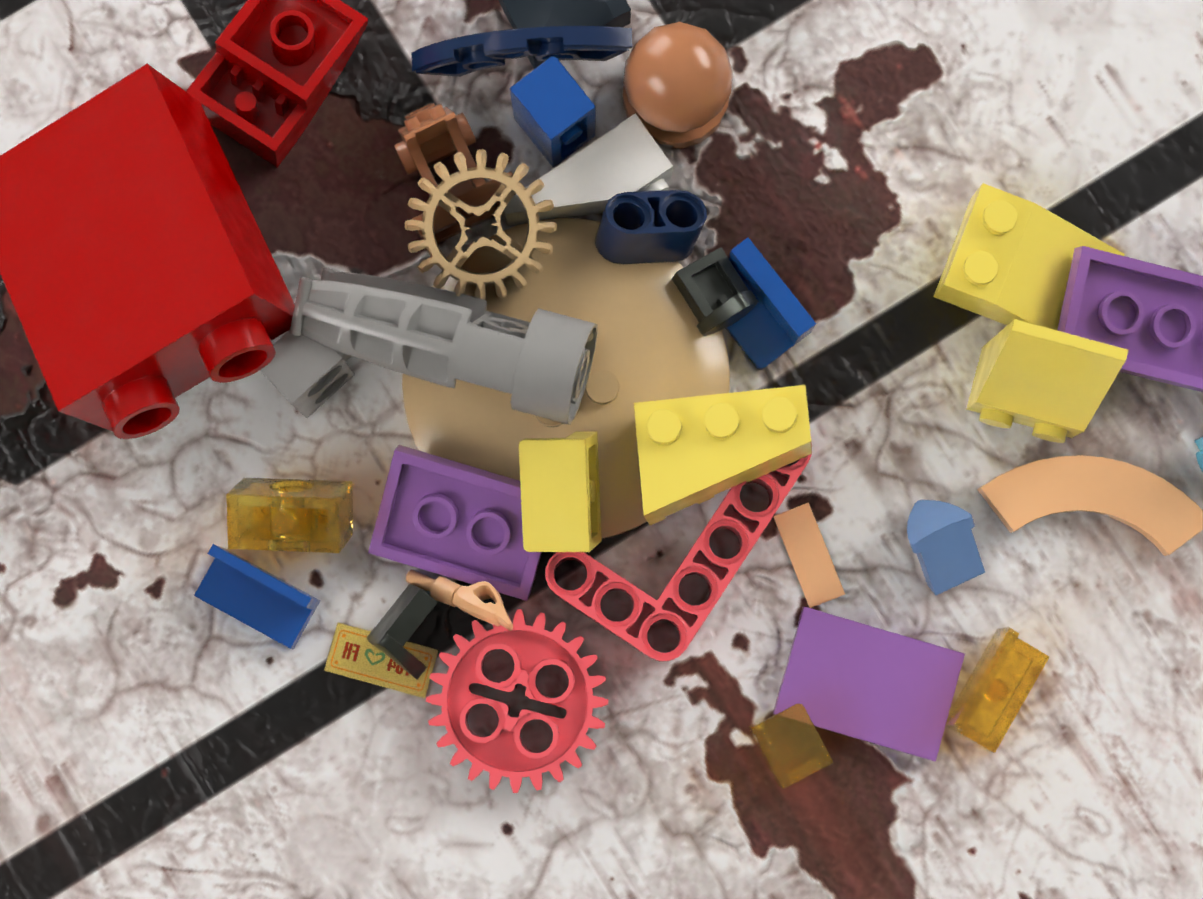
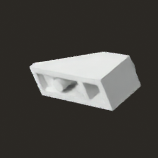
(612, 164)

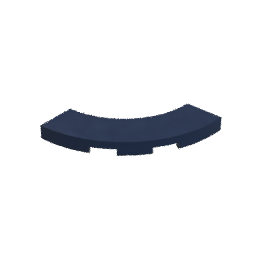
(490, 49)

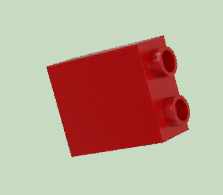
(135, 257)

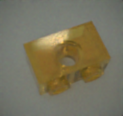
(290, 515)

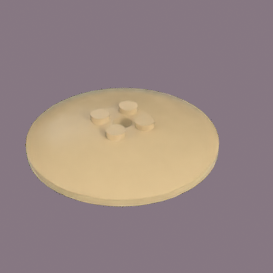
(642, 354)

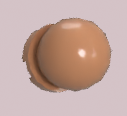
(678, 84)

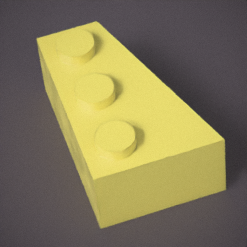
(715, 442)

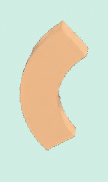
(1096, 486)

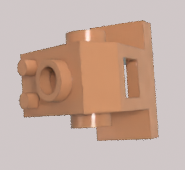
(430, 137)

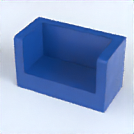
(553, 111)

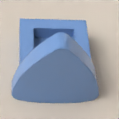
(944, 544)

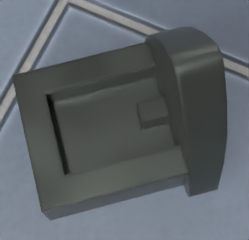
(714, 292)
(399, 626)

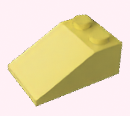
(1012, 259)
(1043, 380)

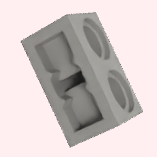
(307, 372)

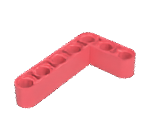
(699, 561)

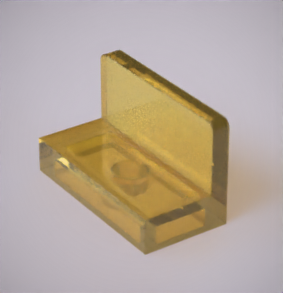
(996, 689)

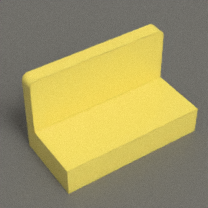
(560, 493)

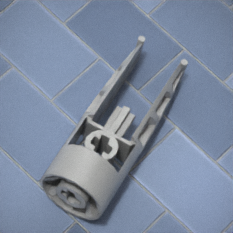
(450, 338)

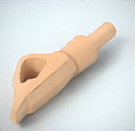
(466, 598)

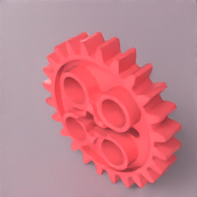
(503, 750)

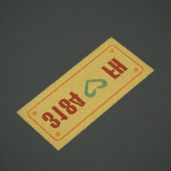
(359, 659)

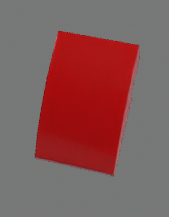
(276, 70)

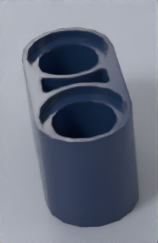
(656, 225)

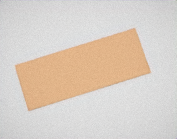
(809, 555)

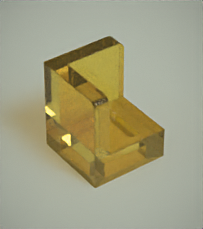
(790, 745)

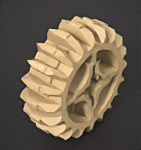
(452, 264)

